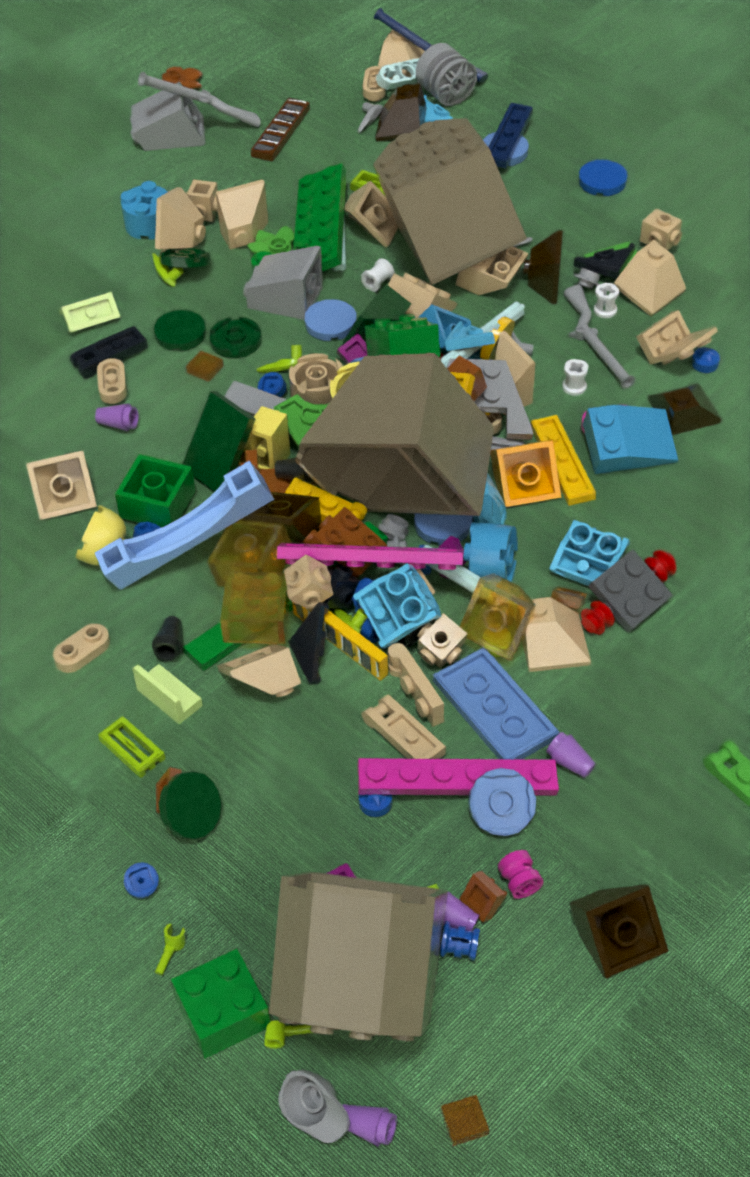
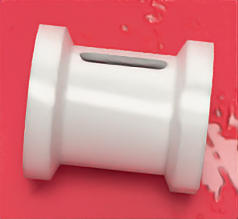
(377, 275)
(604, 300)
(575, 377)

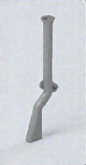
(203, 96)
(577, 298)

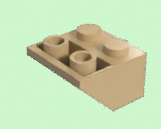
(492, 272)
(420, 294)

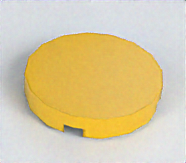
(488, 352)

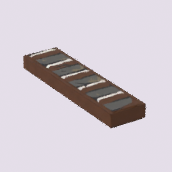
(280, 129)

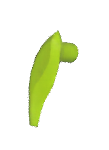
(164, 272)
(283, 364)
(355, 622)

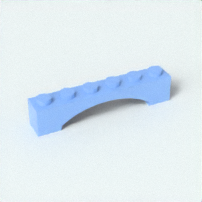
(133, 558)

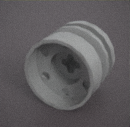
(446, 74)

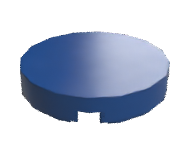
(602, 177)

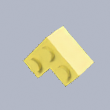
(269, 438)

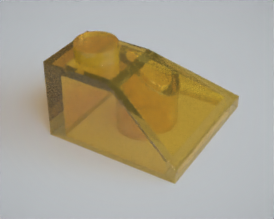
(497, 615)

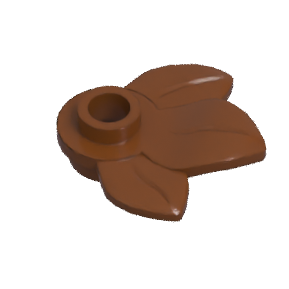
(186, 77)

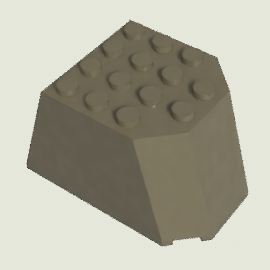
(447, 197)
(401, 439)
(356, 955)

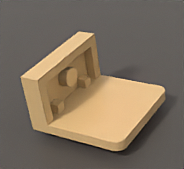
(672, 339)

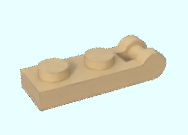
(414, 682)
(403, 730)

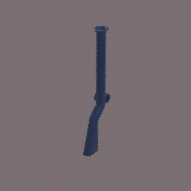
(414, 38)

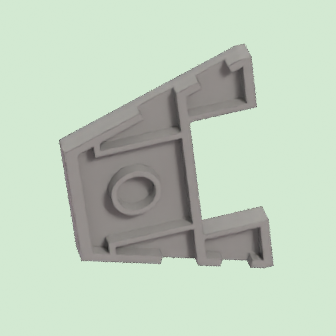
(502, 397)

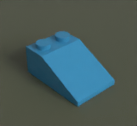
(628, 438)

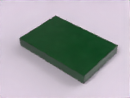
(218, 440)

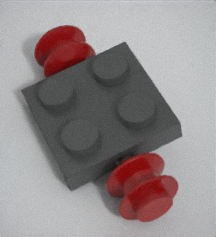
(629, 591)

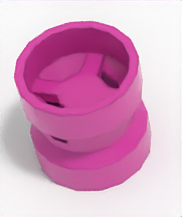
(520, 874)

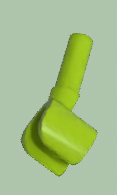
(171, 944)
(277, 1031)

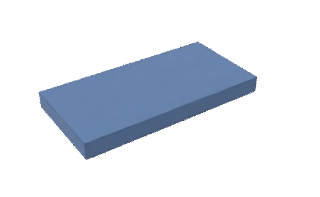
(495, 706)

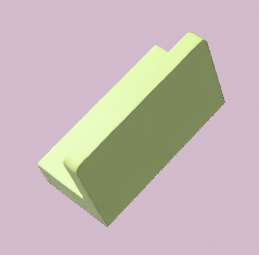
(90, 312)
(167, 692)

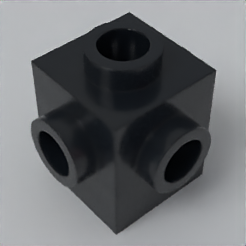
(343, 587)

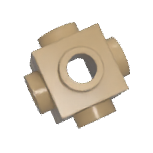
(204, 198)
(661, 228)
(308, 582)
(441, 641)

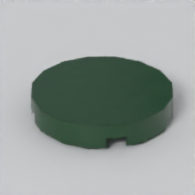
(185, 257)
(180, 330)
(235, 337)
(190, 805)

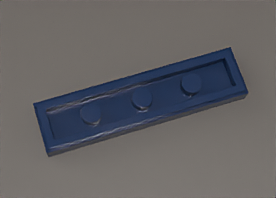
(509, 133)

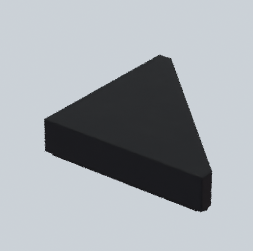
(606, 262)
(309, 642)

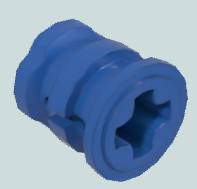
(459, 941)

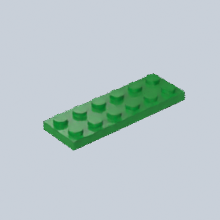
(322, 213)

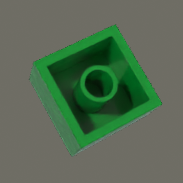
(402, 336)
(155, 491)
(221, 1003)

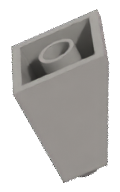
(167, 122)
(286, 282)

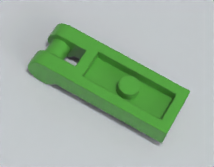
(735, 779)

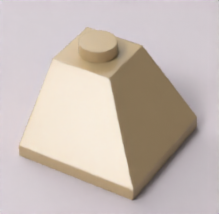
(398, 49)
(242, 213)
(372, 213)
(178, 221)
(651, 279)
(520, 366)
(61, 485)
(554, 637)
(266, 669)

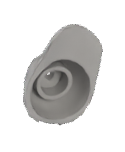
(324, 1122)

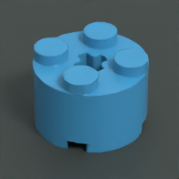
(140, 209)
(492, 550)

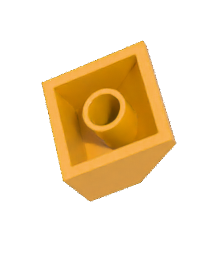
(526, 473)

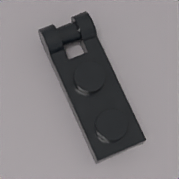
(113, 347)

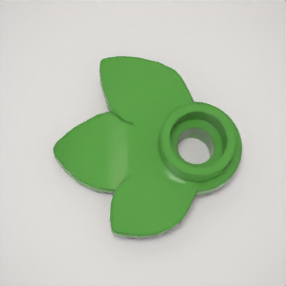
(273, 243)

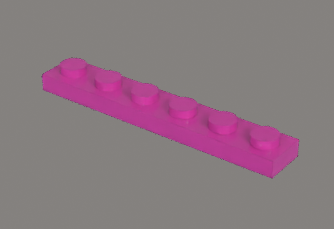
(384, 556)
(446, 776)

